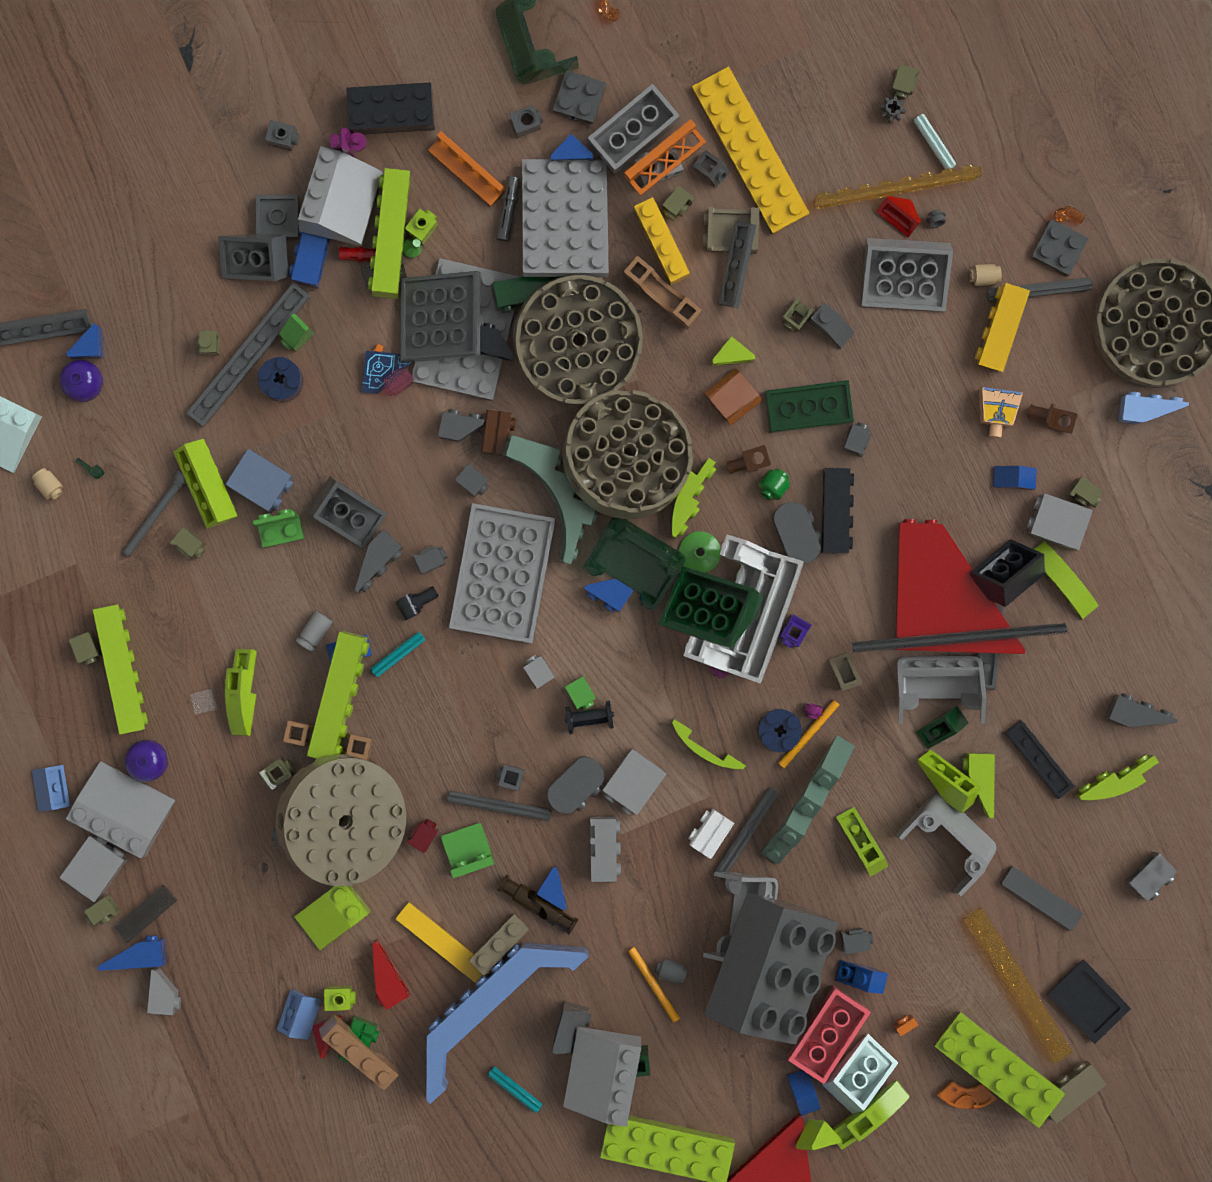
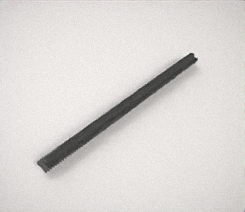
(959, 637)

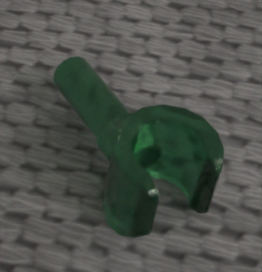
(95, 472)

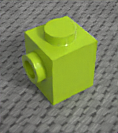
(422, 225)
(339, 998)

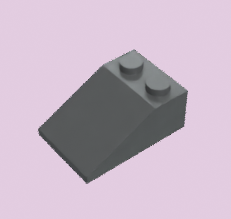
(254, 256)
(346, 512)
(571, 1017)

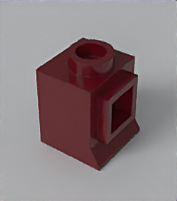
(423, 835)

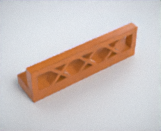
(659, 151)
(466, 169)

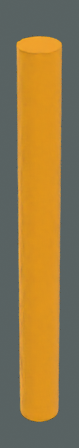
(809, 733)
(653, 984)

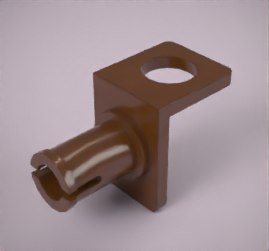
(1052, 417)
(748, 461)

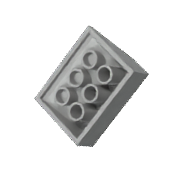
(339, 197)
(906, 274)
(121, 810)
(603, 1075)

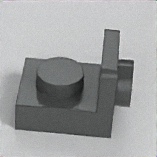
(711, 168)

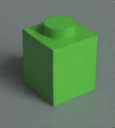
(581, 693)

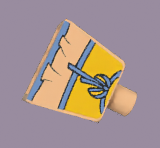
(998, 409)

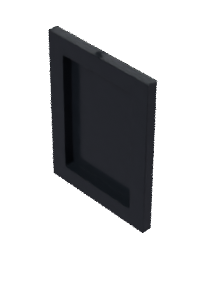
(1089, 1001)

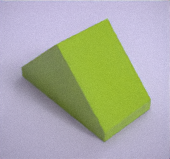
(733, 353)
(817, 1135)

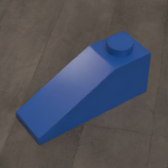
(144, 954)

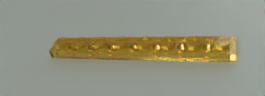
(906, 184)
(1018, 985)

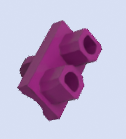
(348, 142)

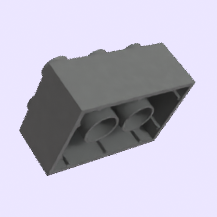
(771, 969)

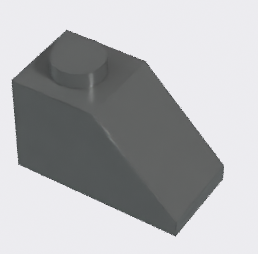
(831, 325)

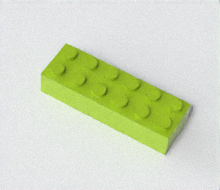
(999, 1069)
(669, 1149)

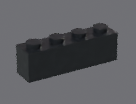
(836, 510)

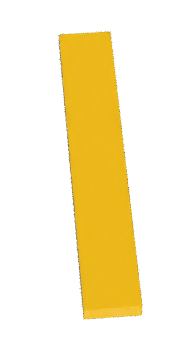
(439, 940)

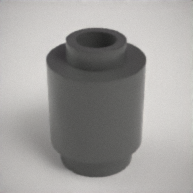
(671, 971)

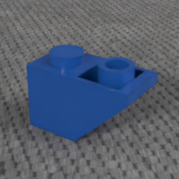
(611, 592)
(861, 977)

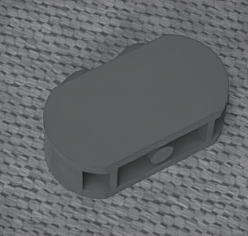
(796, 532)
(576, 785)

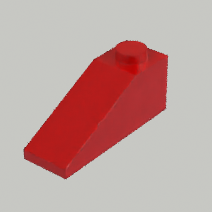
(388, 983)

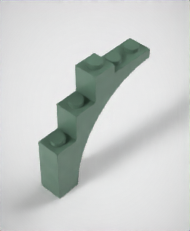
(572, 512)
(810, 800)

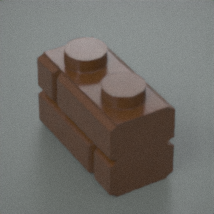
(496, 431)

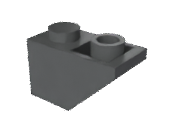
(459, 427)

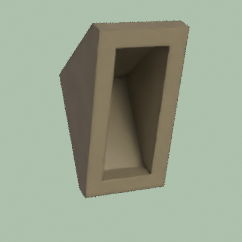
(845, 672)

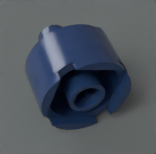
(269, 375)
(786, 740)

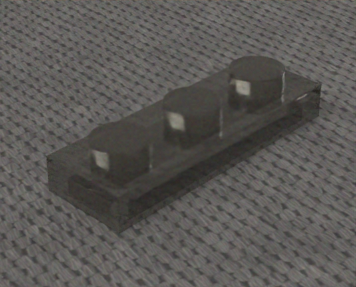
(145, 913)

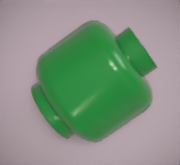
(774, 484)

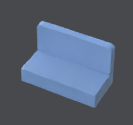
(50, 788)
(298, 1015)

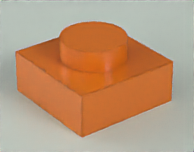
(905, 1024)

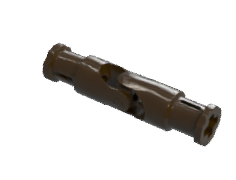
(549, 912)

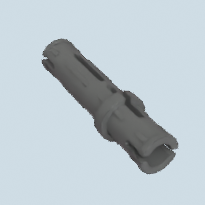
(509, 199)

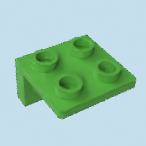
(279, 529)
(467, 850)

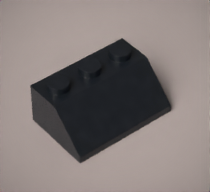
(1009, 572)

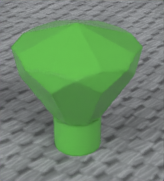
(412, 247)

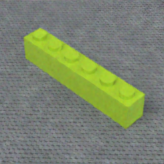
(390, 233)
(118, 668)
(338, 694)

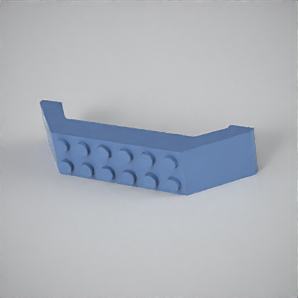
(485, 997)

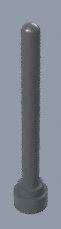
(179, 482)

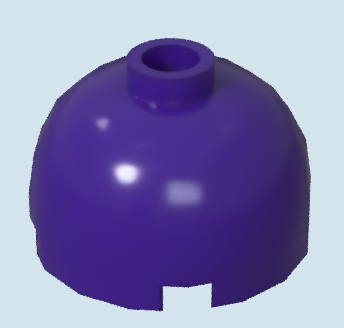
(81, 380)
(146, 760)

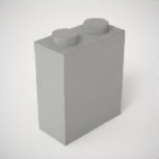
(1058, 522)
(633, 782)
(94, 867)

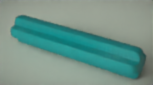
(399, 653)
(515, 1089)

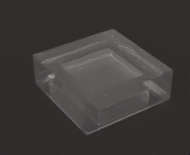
(203, 701)

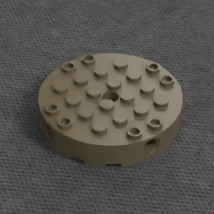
(1127, 327)
(546, 334)
(623, 483)
(311, 814)

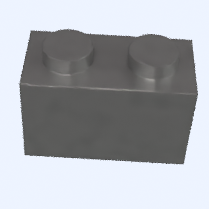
(1151, 876)

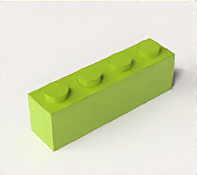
(205, 483)

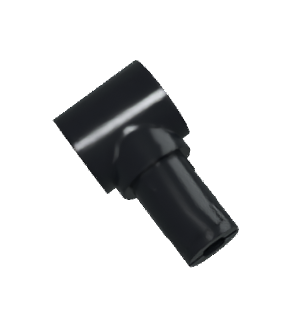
(412, 604)

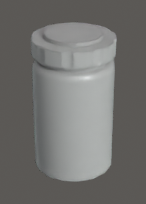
(314, 631)

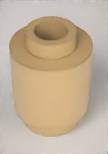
(985, 275)
(47, 484)

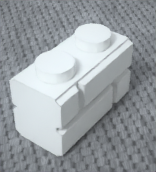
(711, 833)

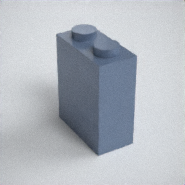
(260, 481)

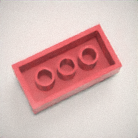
(828, 1034)

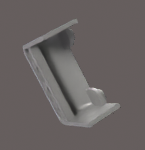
(941, 679)
(939, 812)
(739, 885)

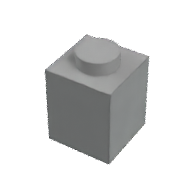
(538, 671)

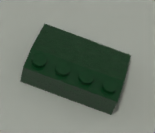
(710, 607)

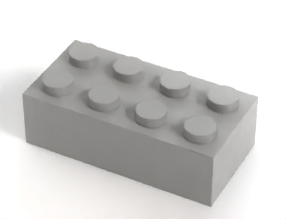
(633, 129)

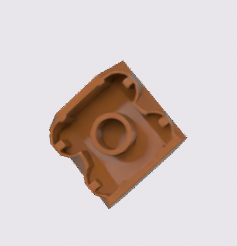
(733, 397)

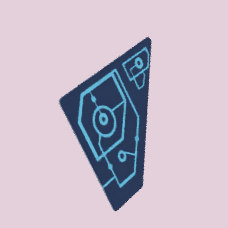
(377, 367)

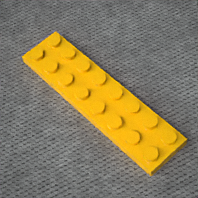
(750, 150)

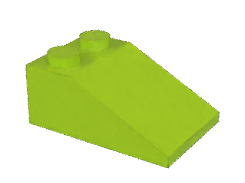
(332, 915)

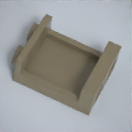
(721, 226)

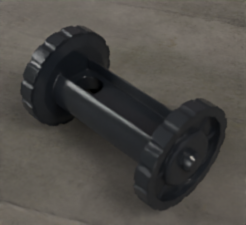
(589, 717)

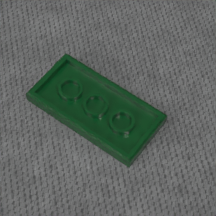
(809, 406)

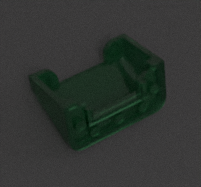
(635, 560)

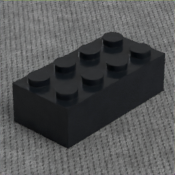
(390, 108)

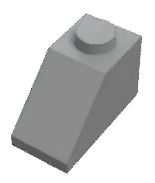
(162, 994)

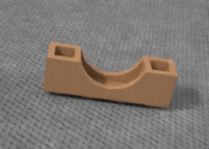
(652, 285)
(353, 744)
(347, 1044)

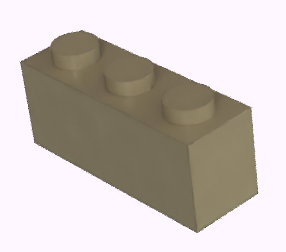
(498, 944)
(1078, 1088)

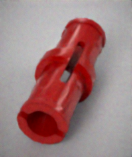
(356, 254)

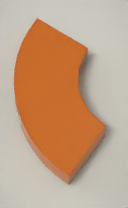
(966, 1097)

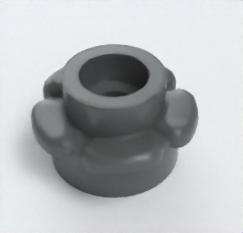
(936, 218)

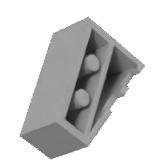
(604, 849)

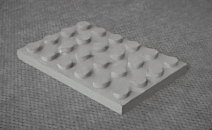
(564, 218)
(469, 375)
(502, 573)

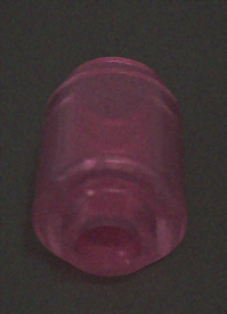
(397, 381)

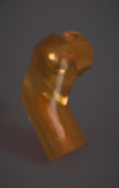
(608, 11)
(1069, 212)

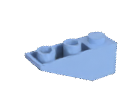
(1140, 409)

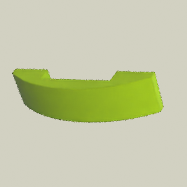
(1067, 582)
(728, 761)

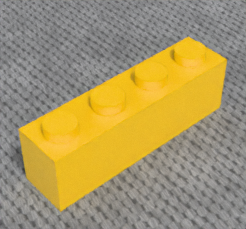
(661, 241)
(1002, 327)

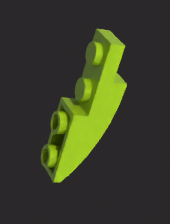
(685, 505)
(238, 695)
(1111, 785)
(880, 1109)

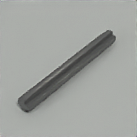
(1050, 288)
(499, 805)
(747, 831)

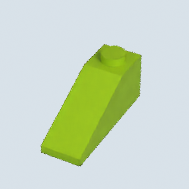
(981, 770)
(951, 783)
(862, 841)

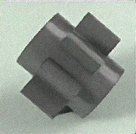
(897, 107)

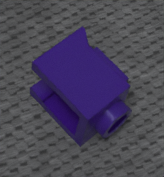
(800, 624)

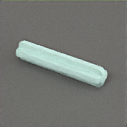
(934, 142)

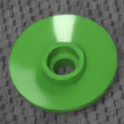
(708, 544)

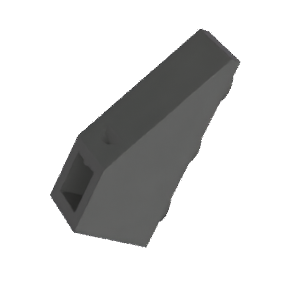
(378, 555)
(1131, 714)

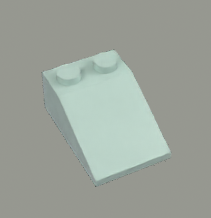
(16, 431)
(860, 1074)

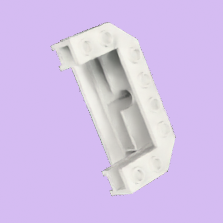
(775, 579)

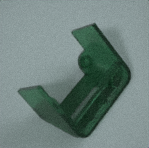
(527, 63)

